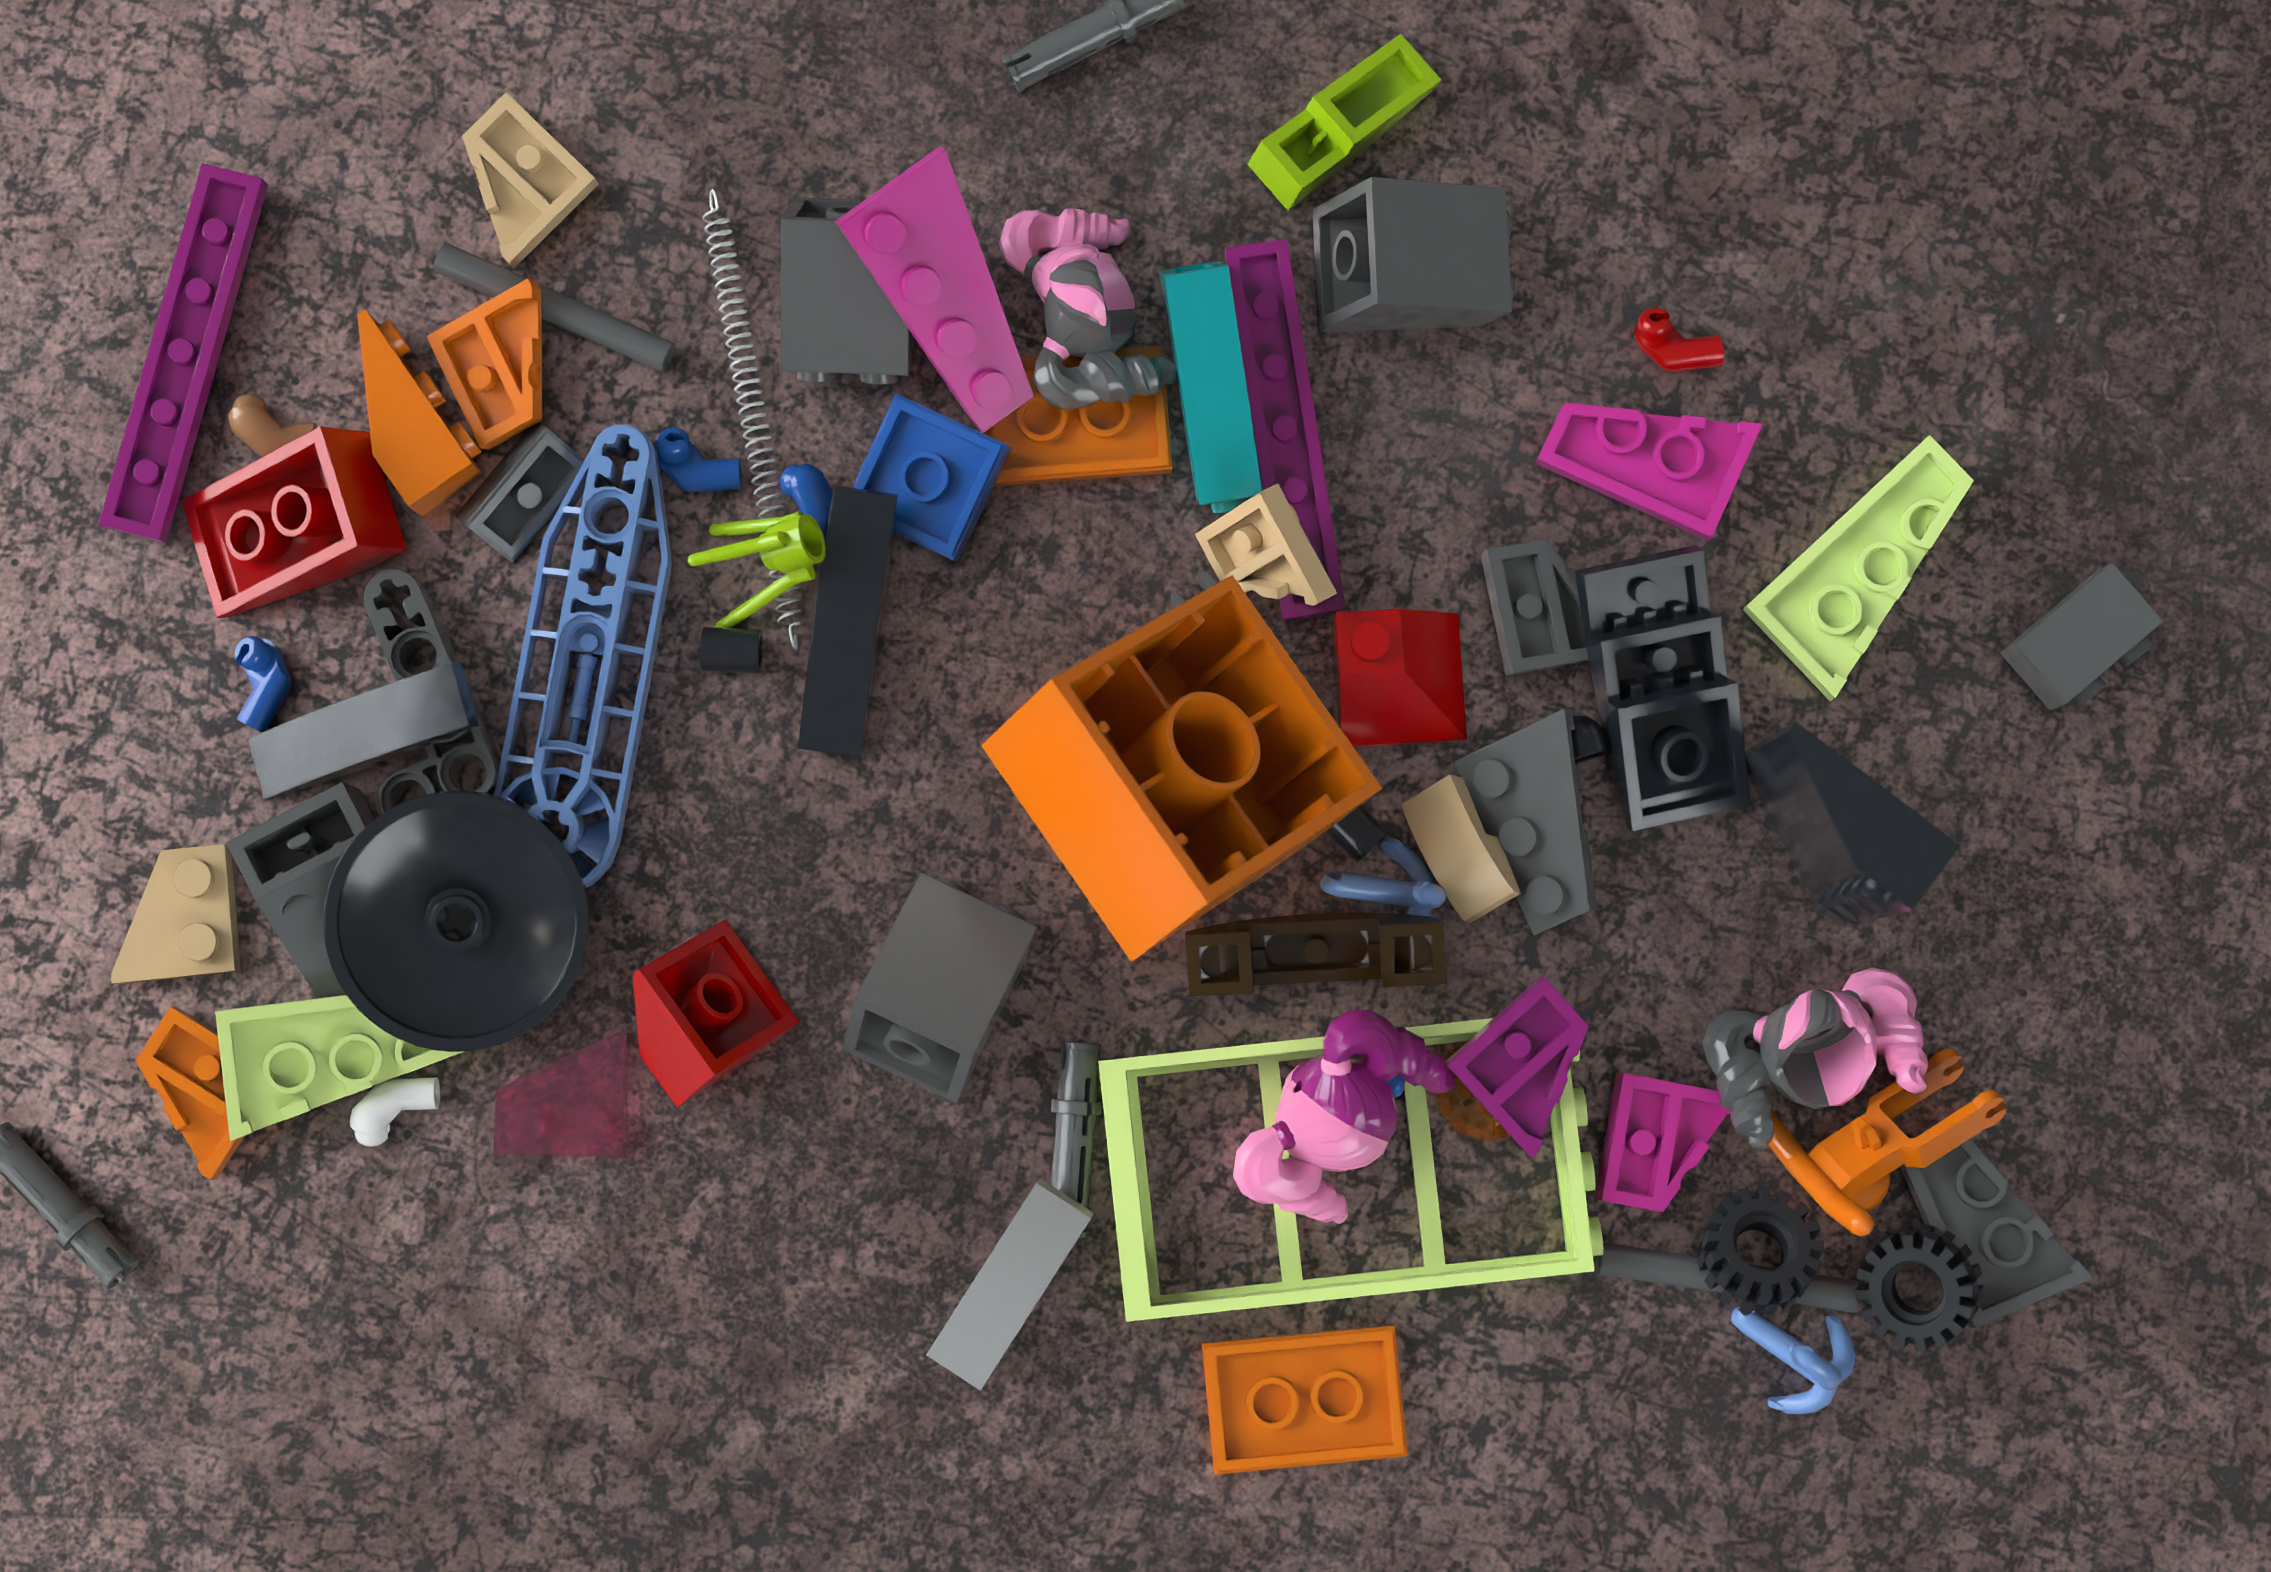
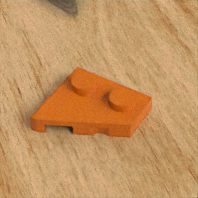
(496, 363)
(187, 1073)

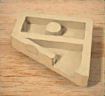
(523, 177)
(1266, 549)

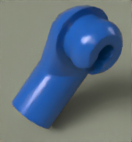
(268, 678)

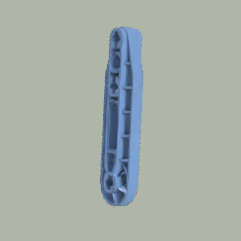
(591, 627)

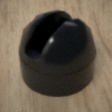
(1588, 739)

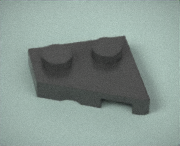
(1534, 608)

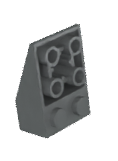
(290, 871)

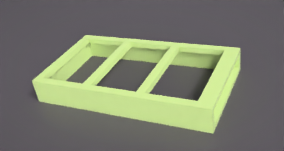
(1134, 1210)

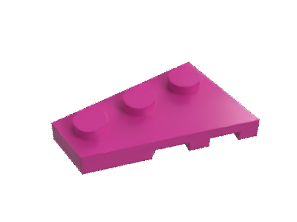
(1654, 463)

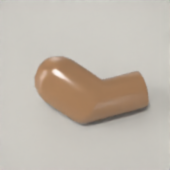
(258, 430)

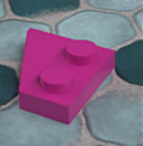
(1654, 1139)

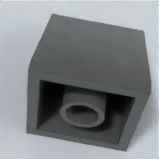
(1412, 256)
(831, 303)
(938, 986)

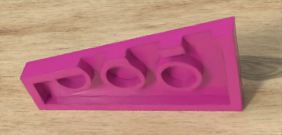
(934, 274)

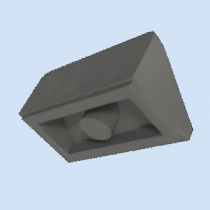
(522, 491)

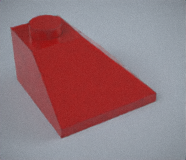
(1398, 677)
(705, 1012)

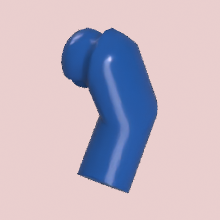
(690, 469)
(809, 490)

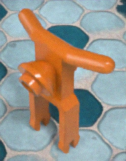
(1853, 1165)

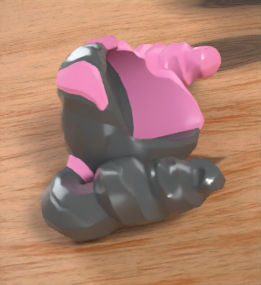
(1085, 308)
(1816, 1049)

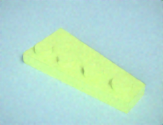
(1847, 581)
(302, 1056)

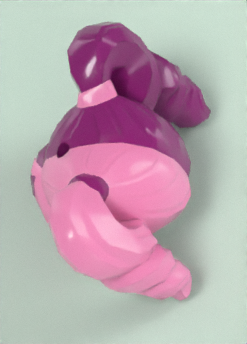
(1336, 1114)

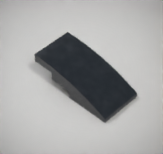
(1663, 687)

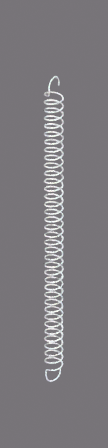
(743, 382)

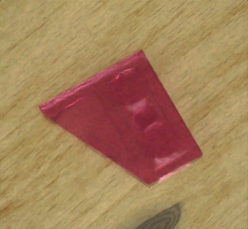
(569, 1105)

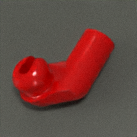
(1670, 349)

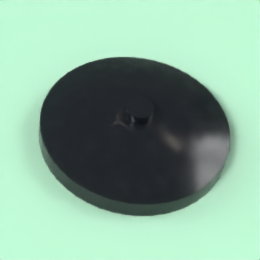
(456, 921)

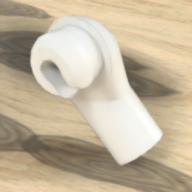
(384, 1102)

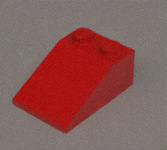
(293, 521)

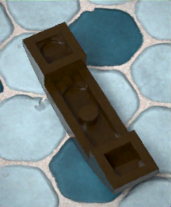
(1316, 949)

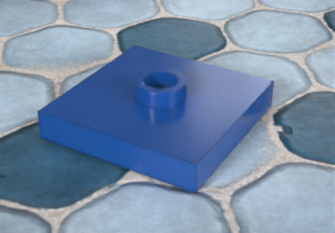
(936, 470)

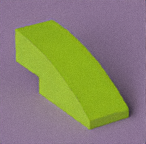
(1343, 121)

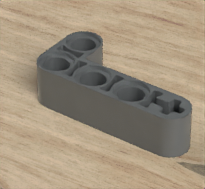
(446, 754)

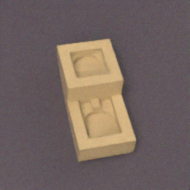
(1457, 849)

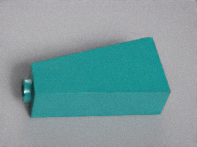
(1211, 383)

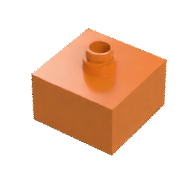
(1179, 765)

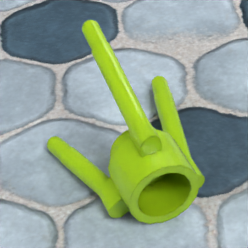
(787, 545)

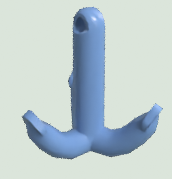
(1418, 895)
(1803, 1359)

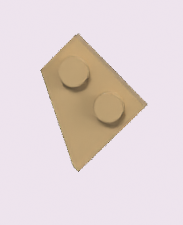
(183, 919)

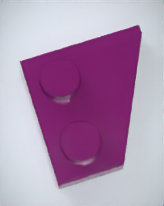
(1523, 1061)

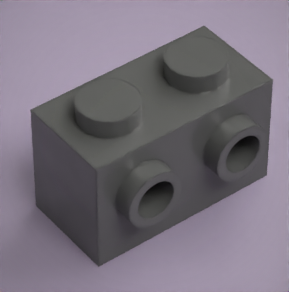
(2082, 638)

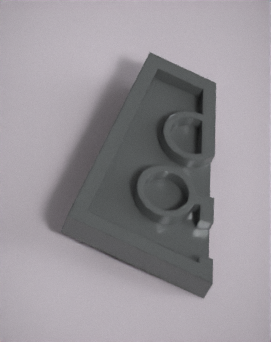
(1531, 801)
(2011, 1243)

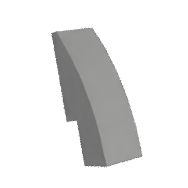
(1010, 1284)

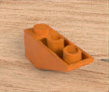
(407, 431)

